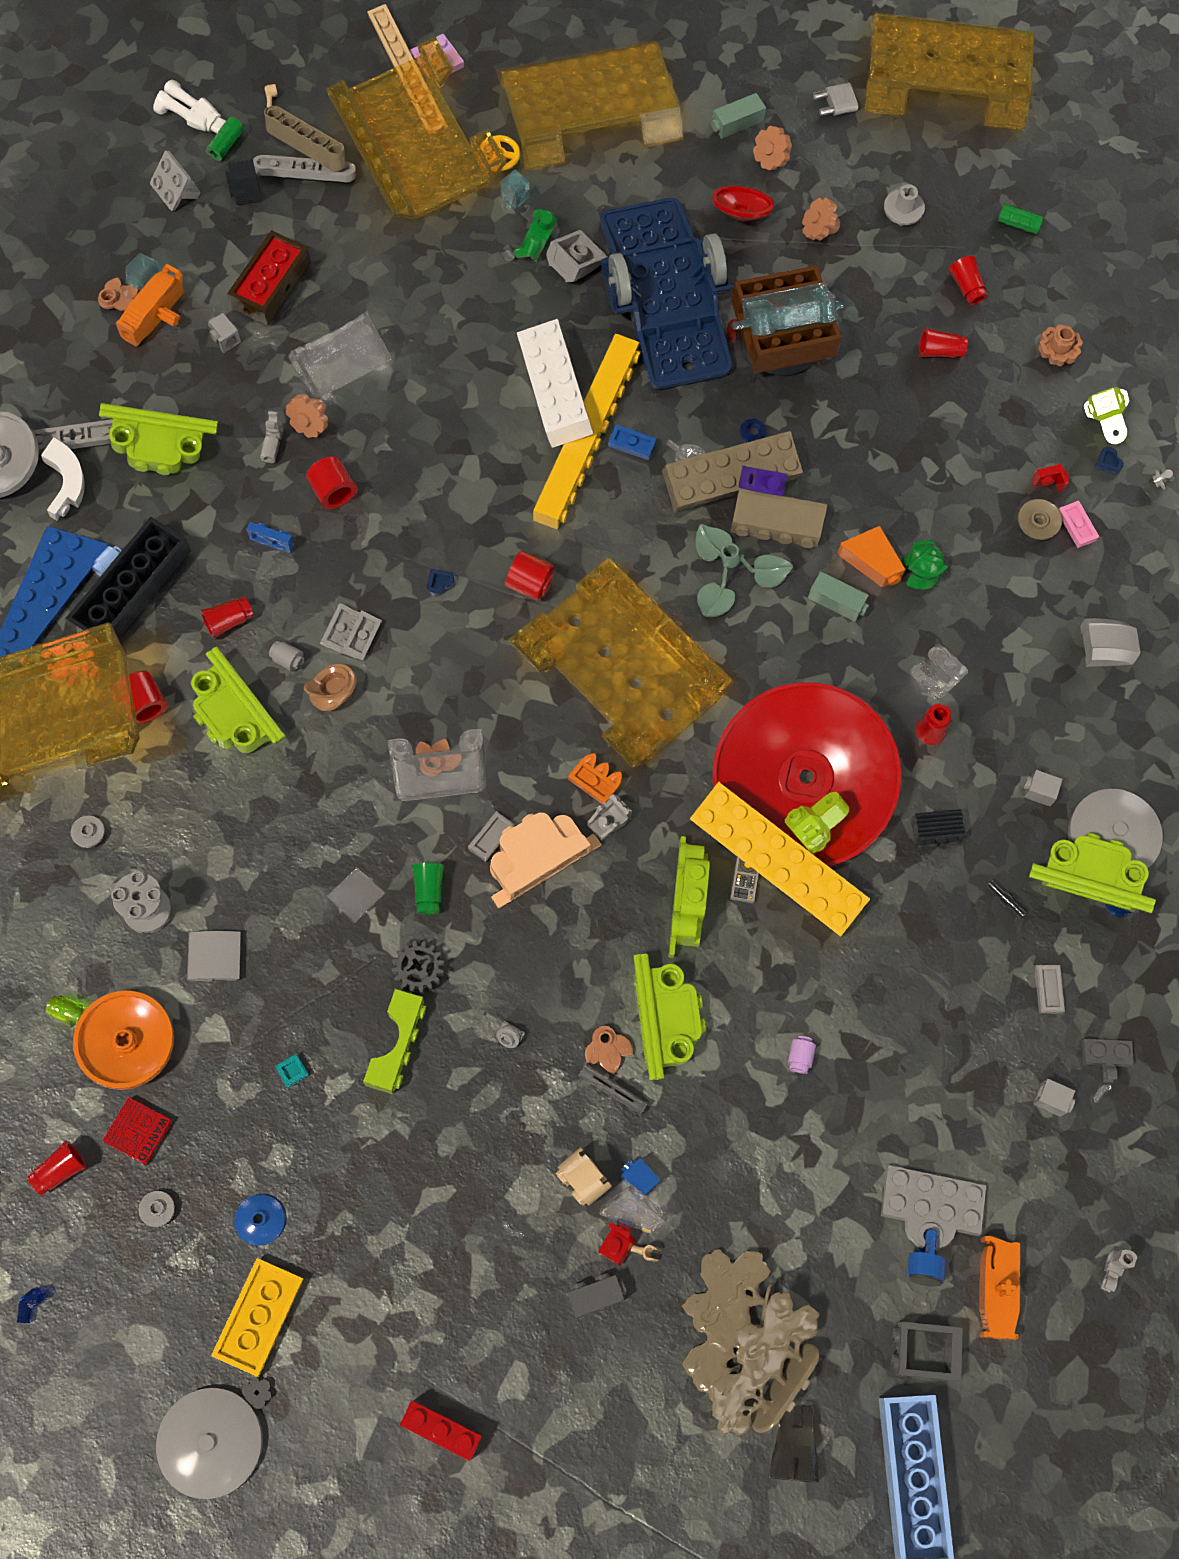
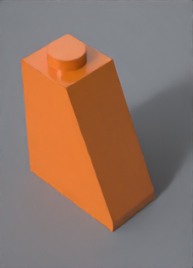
(873, 557)

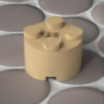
(583, 1177)

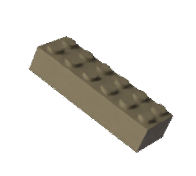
(718, 473)

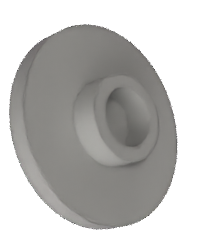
(87, 831)
(156, 1209)

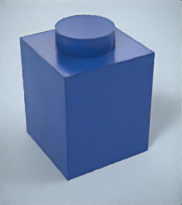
(640, 1176)

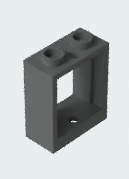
(953, 1351)

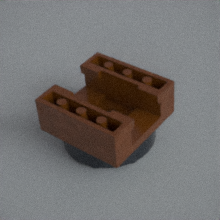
(787, 349)

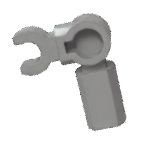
(271, 443)
(1114, 1267)

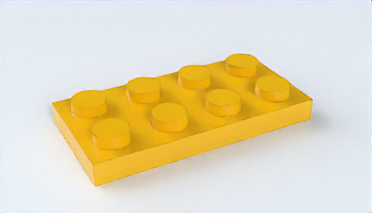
(257, 1317)

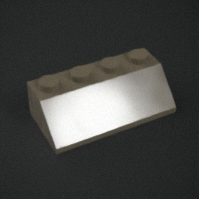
(778, 518)

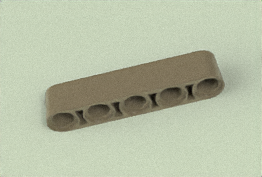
(305, 138)

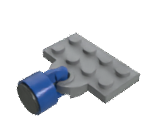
(932, 1213)

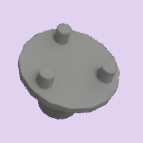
(904, 205)

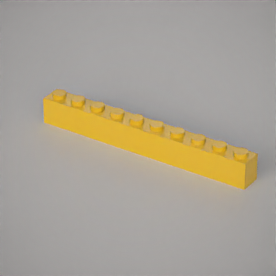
(577, 454)

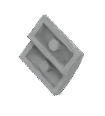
(350, 632)
(213, 956)

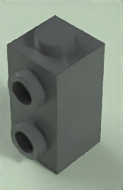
(596, 1296)

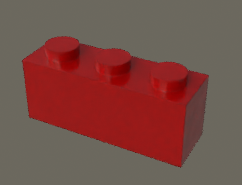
(440, 1430)

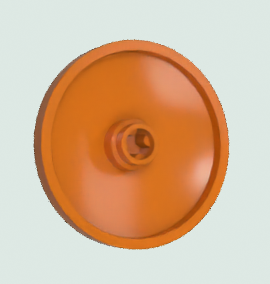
(123, 1040)

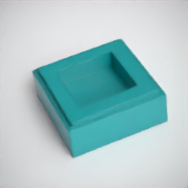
(292, 1071)

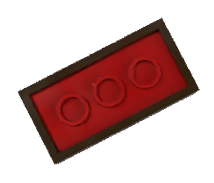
(269, 277)

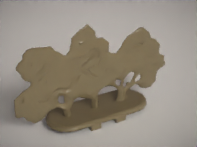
(723, 1312)
(763, 1358)

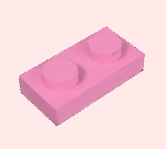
(1078, 524)

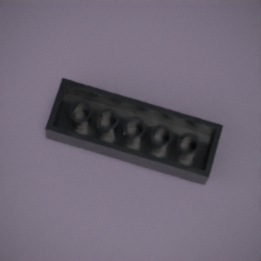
(131, 579)

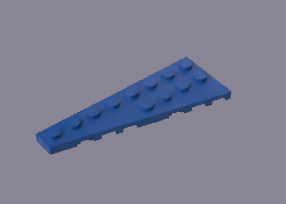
(47, 588)

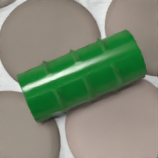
(225, 138)
(1020, 218)

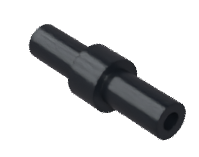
(1007, 899)

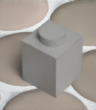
(1042, 787)
(1055, 1098)

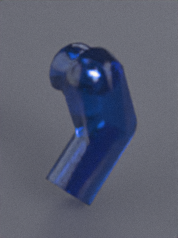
(28, 1302)

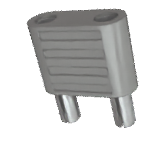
(840, 99)

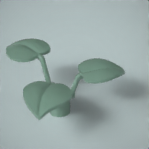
(714, 542)

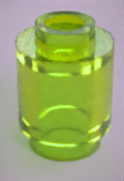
(64, 1010)

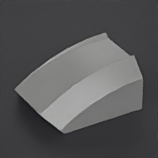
(574, 256)
(1109, 642)

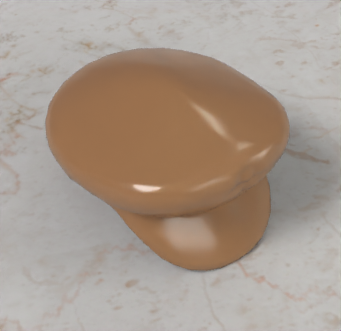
(331, 687)

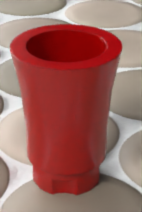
(969, 280)
(941, 344)
(226, 616)
(933, 725)
(56, 1168)

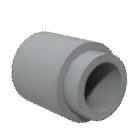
(286, 655)

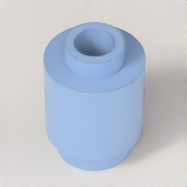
(105, 559)

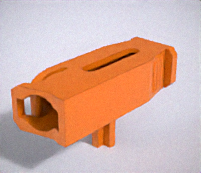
(152, 306)
(999, 1288)

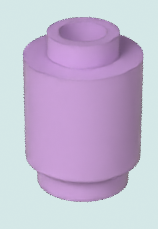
(801, 1054)

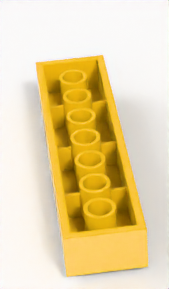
(779, 859)

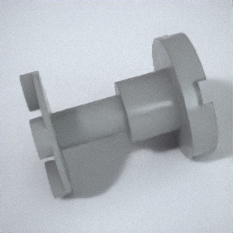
(141, 902)

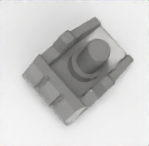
(609, 817)

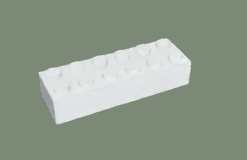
(554, 383)

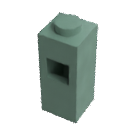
(738, 115)
(838, 596)

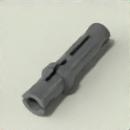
(588, 1072)

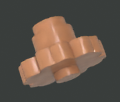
(772, 148)
(821, 219)
(1060, 345)
(307, 415)

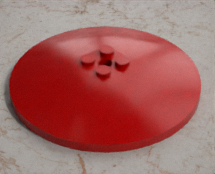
(818, 732)

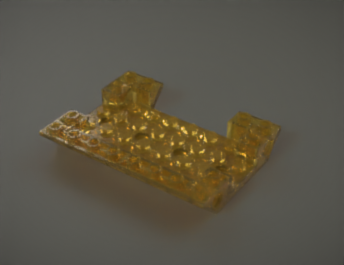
(950, 70)
(642, 647)

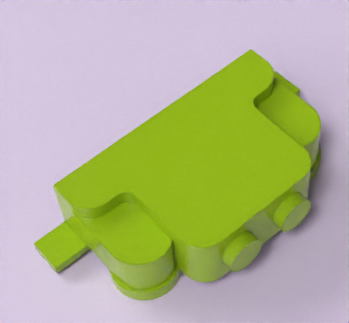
(156, 438)
(230, 708)
(1096, 872)
(689, 896)
(666, 1015)

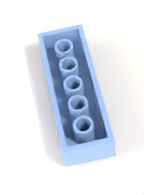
(915, 1478)

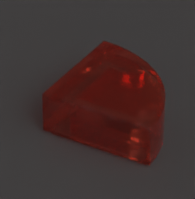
(732, 333)

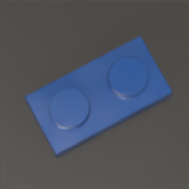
(632, 442)
(263, 534)

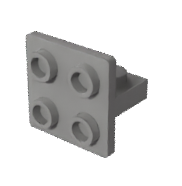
(173, 182)

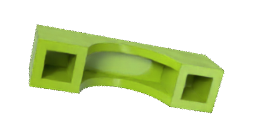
(385, 1071)

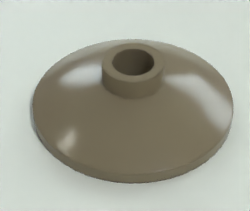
(1040, 511)

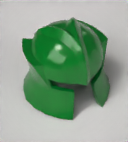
(926, 561)

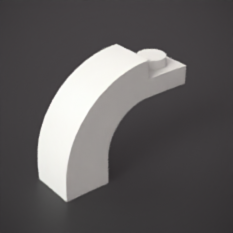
(66, 463)

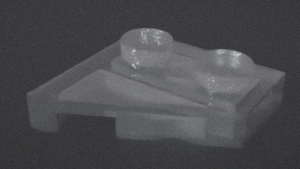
(634, 1210)

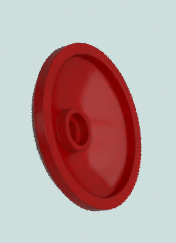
(742, 203)

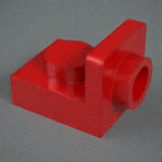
(1051, 474)
(617, 1243)

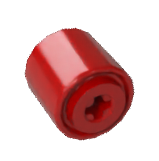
(331, 482)
(530, 576)
(147, 697)

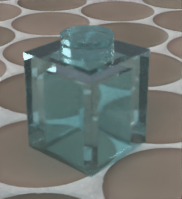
(515, 189)
(140, 271)

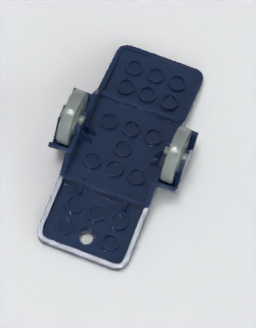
(669, 290)

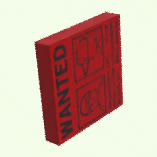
(137, 1131)

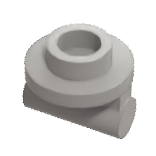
(1160, 479)
(509, 1035)

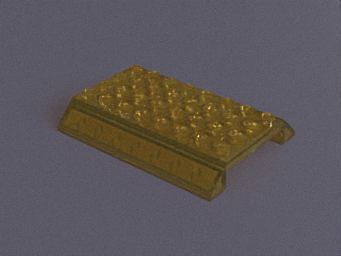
(589, 94)
(413, 136)
(65, 703)

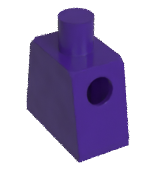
(763, 481)

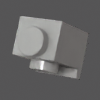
(224, 332)

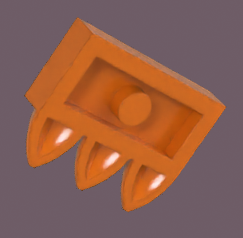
(594, 780)

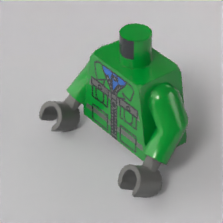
(536, 236)

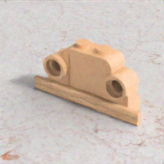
(536, 852)

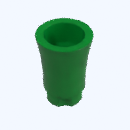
(428, 887)

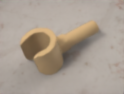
(270, 92)
(645, 1251)

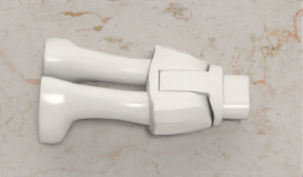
(200, 116)

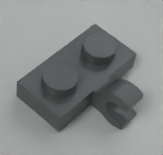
(1108, 1055)

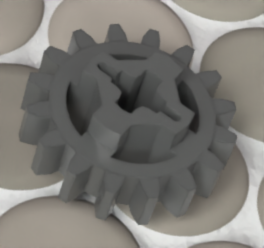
(411, 973)

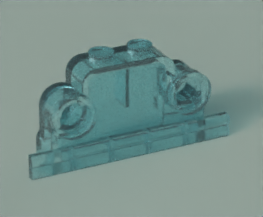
(789, 309)

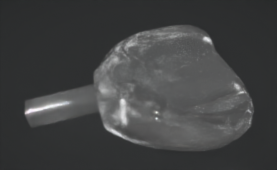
(685, 450)

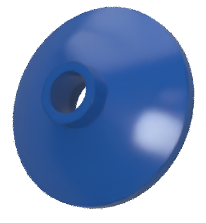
(268, 1229)

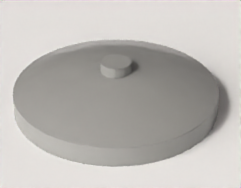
(17, 453)
(1119, 817)
(209, 1443)

